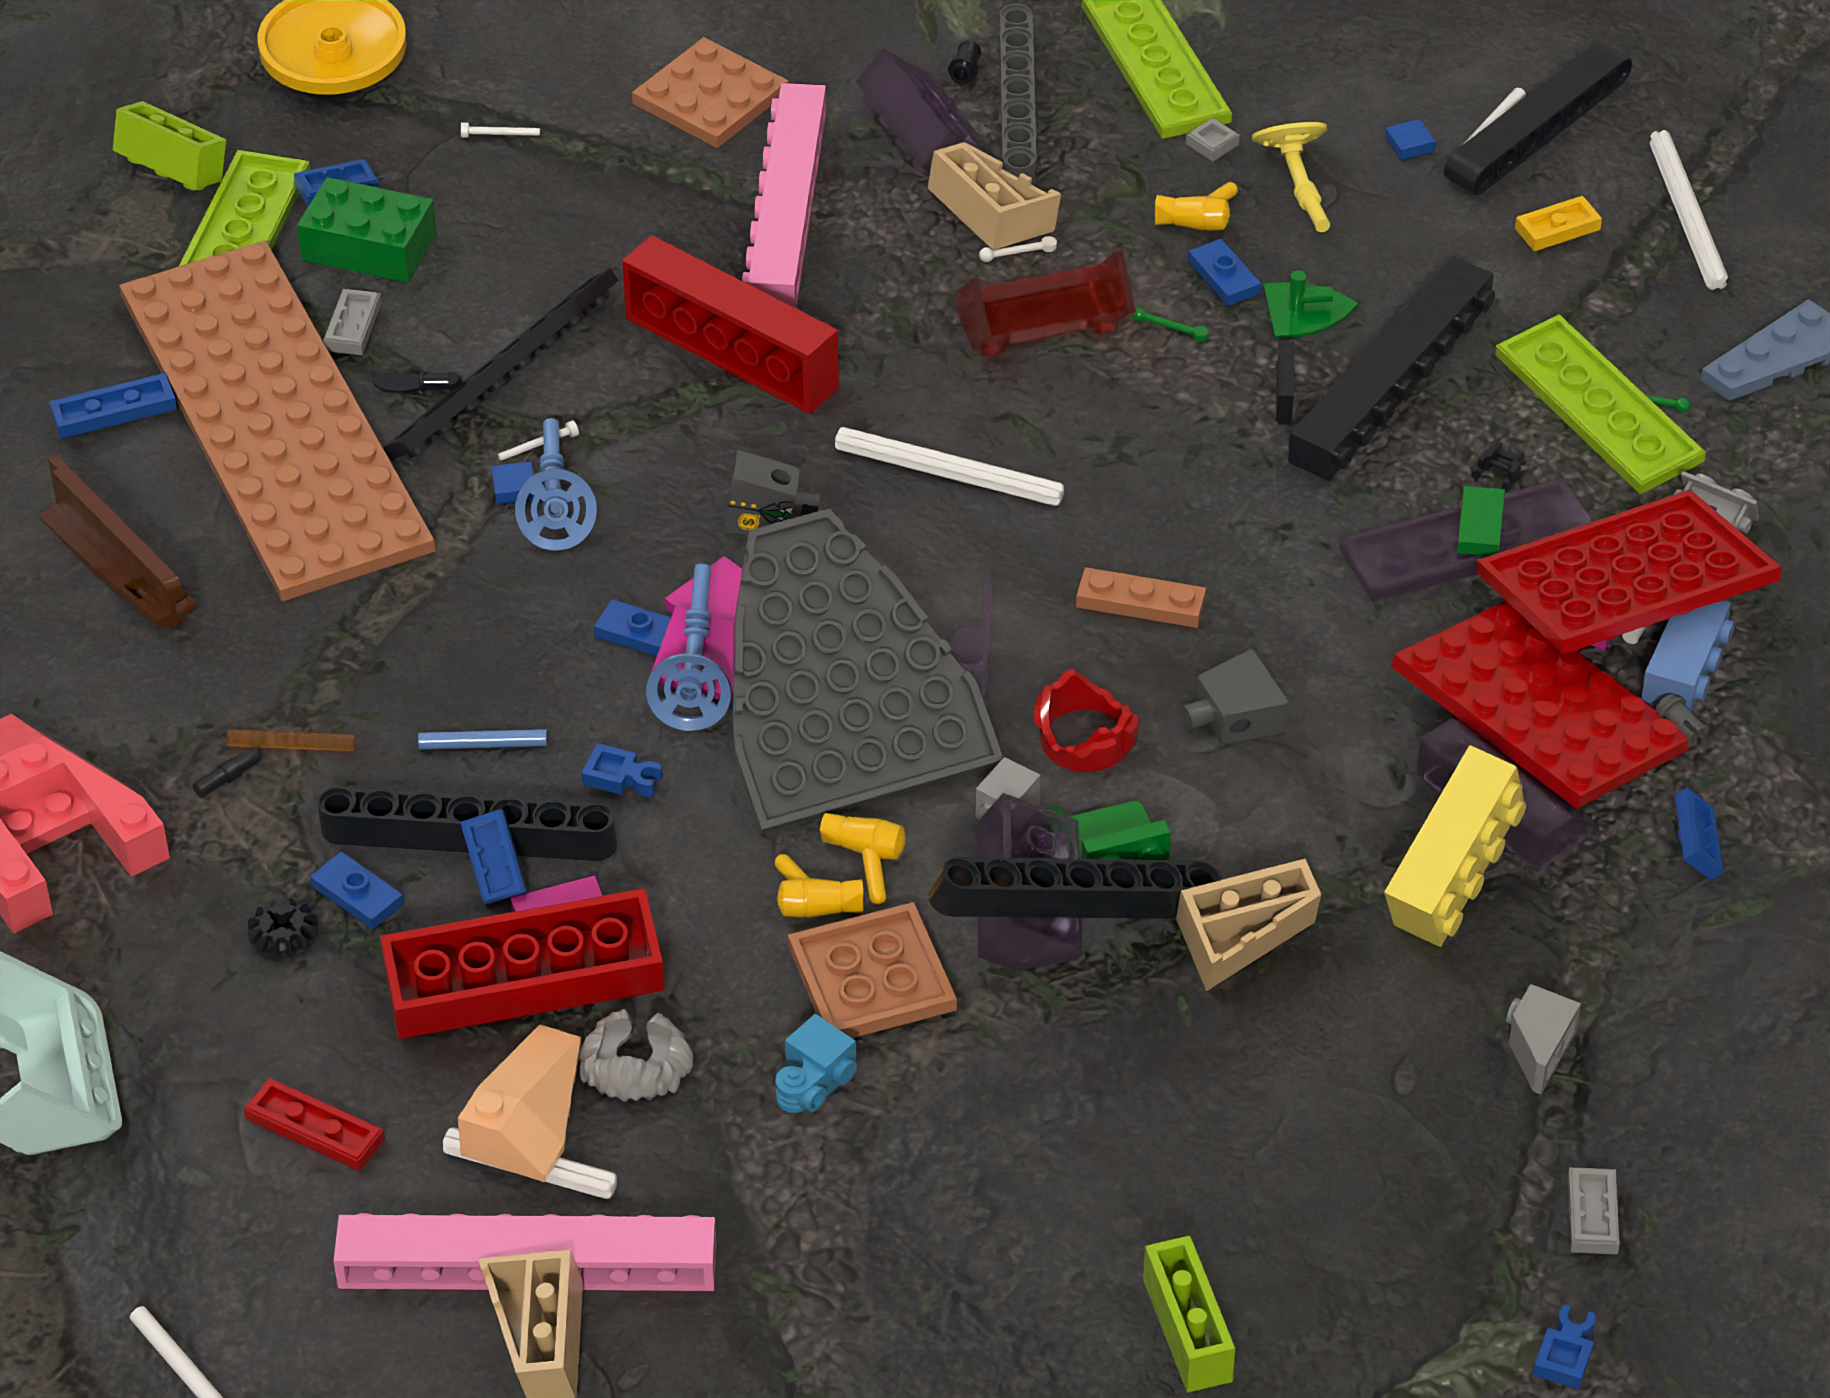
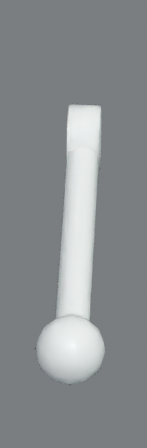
(1047, 244)

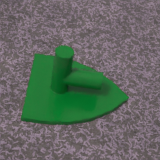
(1304, 308)

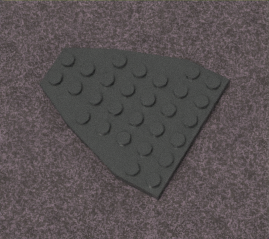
(841, 680)

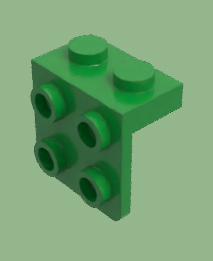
(1122, 833)

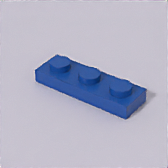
(112, 405)

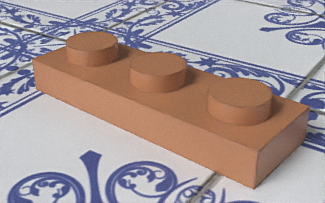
(1141, 597)

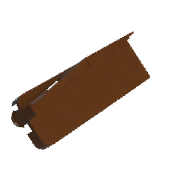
(114, 550)

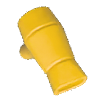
(1196, 212)
(873, 839)
(814, 897)

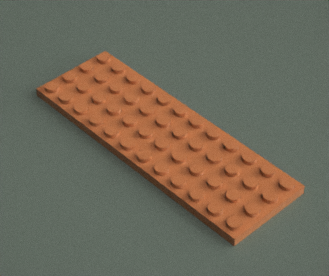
(276, 421)

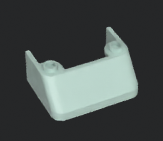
(62, 1062)

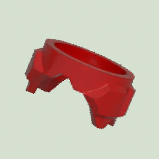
(1106, 745)

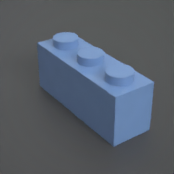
(1687, 654)

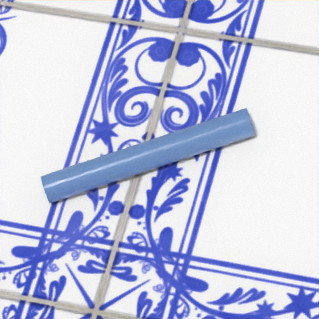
(482, 739)

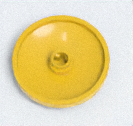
(331, 44)

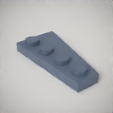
(1776, 351)

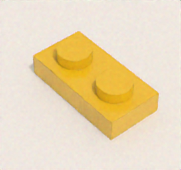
(1558, 223)

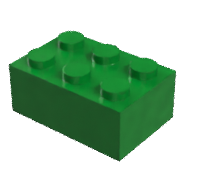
(367, 229)

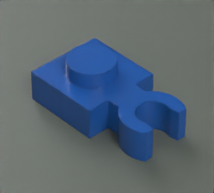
(616, 768)
(1566, 1351)

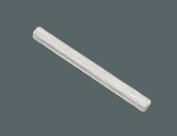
(1688, 210)
(949, 466)

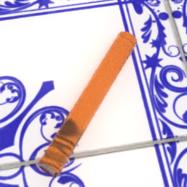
(291, 740)

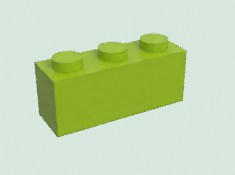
(169, 145)
(1188, 1314)

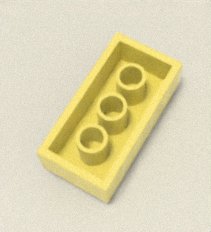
(1456, 847)

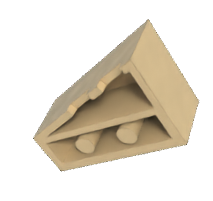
(989, 199)
(1245, 917)
(539, 1317)

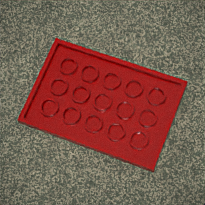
(1628, 571)
(1541, 706)

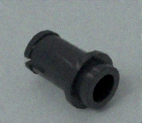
(963, 66)

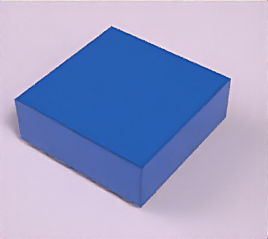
(1410, 139)
(509, 480)

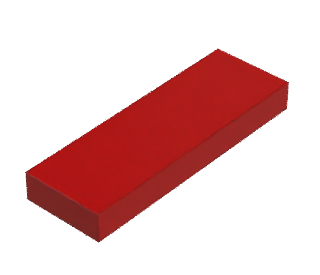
(314, 1124)

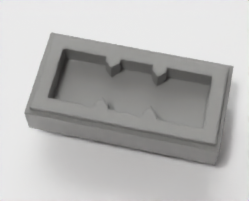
(352, 321)
(1593, 1210)

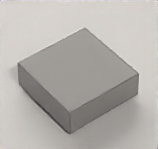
(1212, 139)

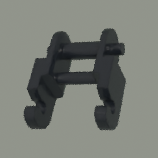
(1489, 458)

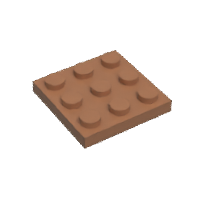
(709, 92)
(872, 971)

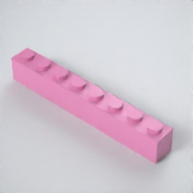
(787, 191)
(445, 1250)

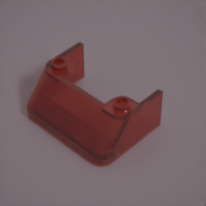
(1045, 305)

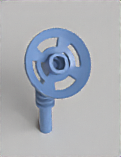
(555, 498)
(691, 677)

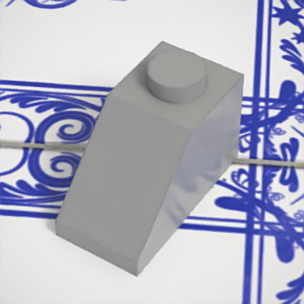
(1541, 1032)

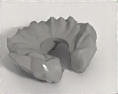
(632, 1077)

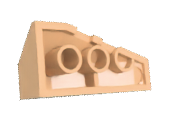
(524, 1106)

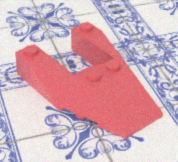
(51, 794)

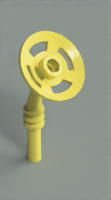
(1291, 142)

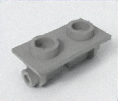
(1735, 505)

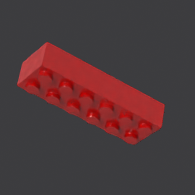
(731, 324)
(522, 963)

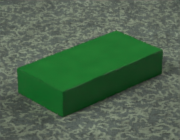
(1480, 521)

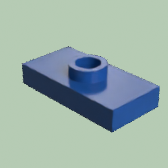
(356, 171)
(1224, 272)
(632, 627)
(1698, 833)
(494, 857)
(357, 890)

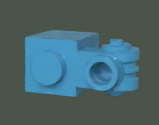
(816, 1064)

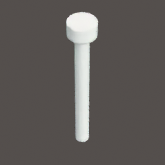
(466, 130)
(570, 429)

